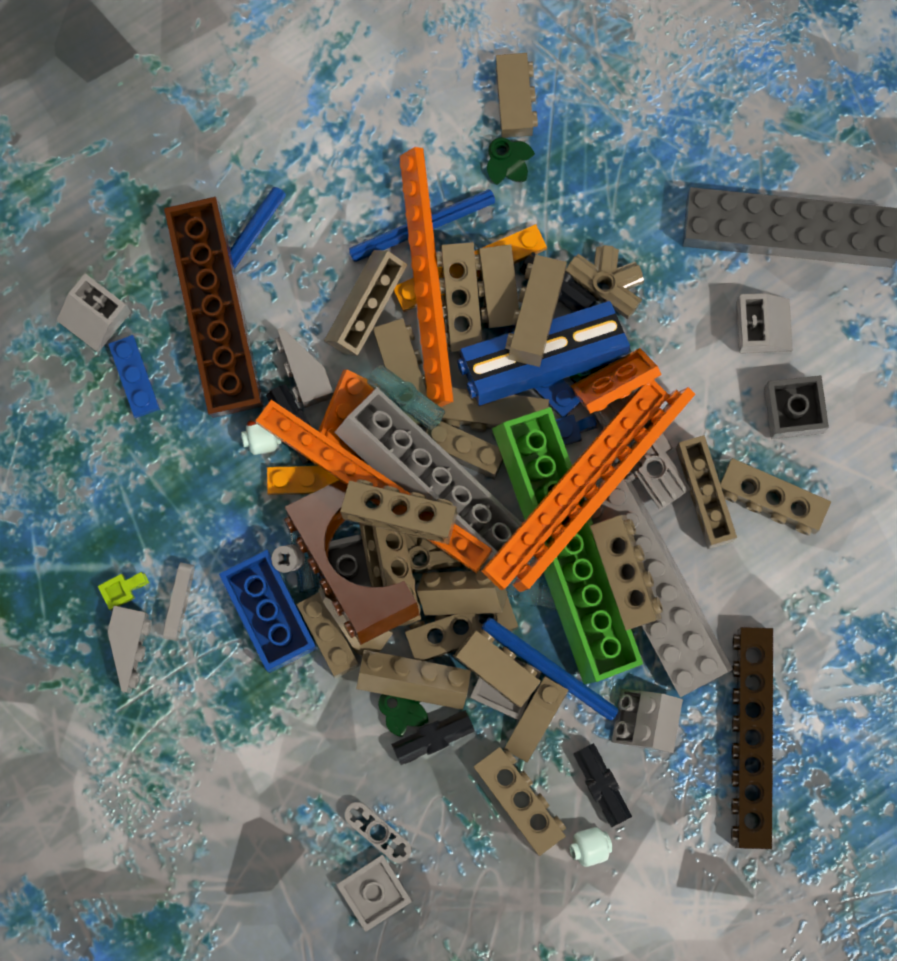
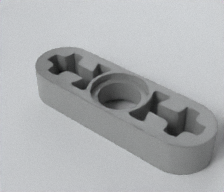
(179, 601)
(358, 824)

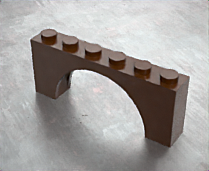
(366, 609)

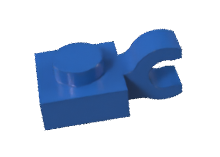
(571, 430)

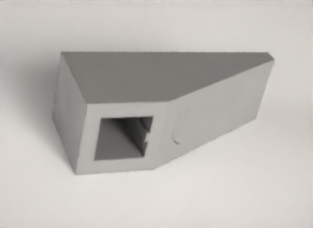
(308, 373)
(126, 639)

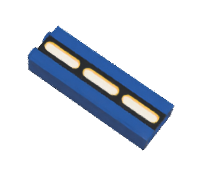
(573, 346)

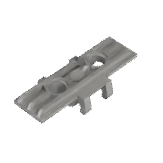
(661, 488)

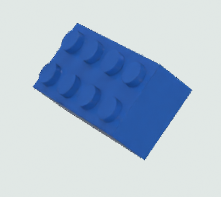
(268, 611)

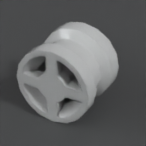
(293, 561)

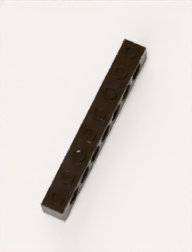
(762, 641)

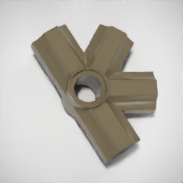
(606, 271)
(436, 557)

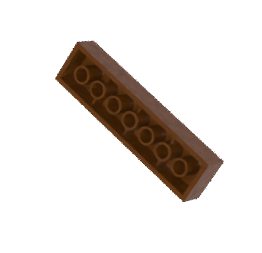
(214, 307)

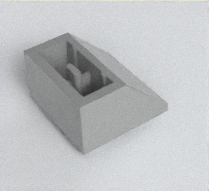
(92, 313)
(763, 323)
(647, 720)

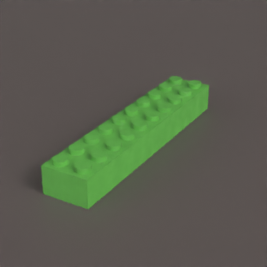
(576, 577)

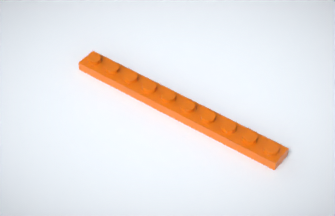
(426, 277)
(350, 468)
(574, 484)
(599, 493)

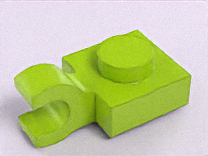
(119, 590)

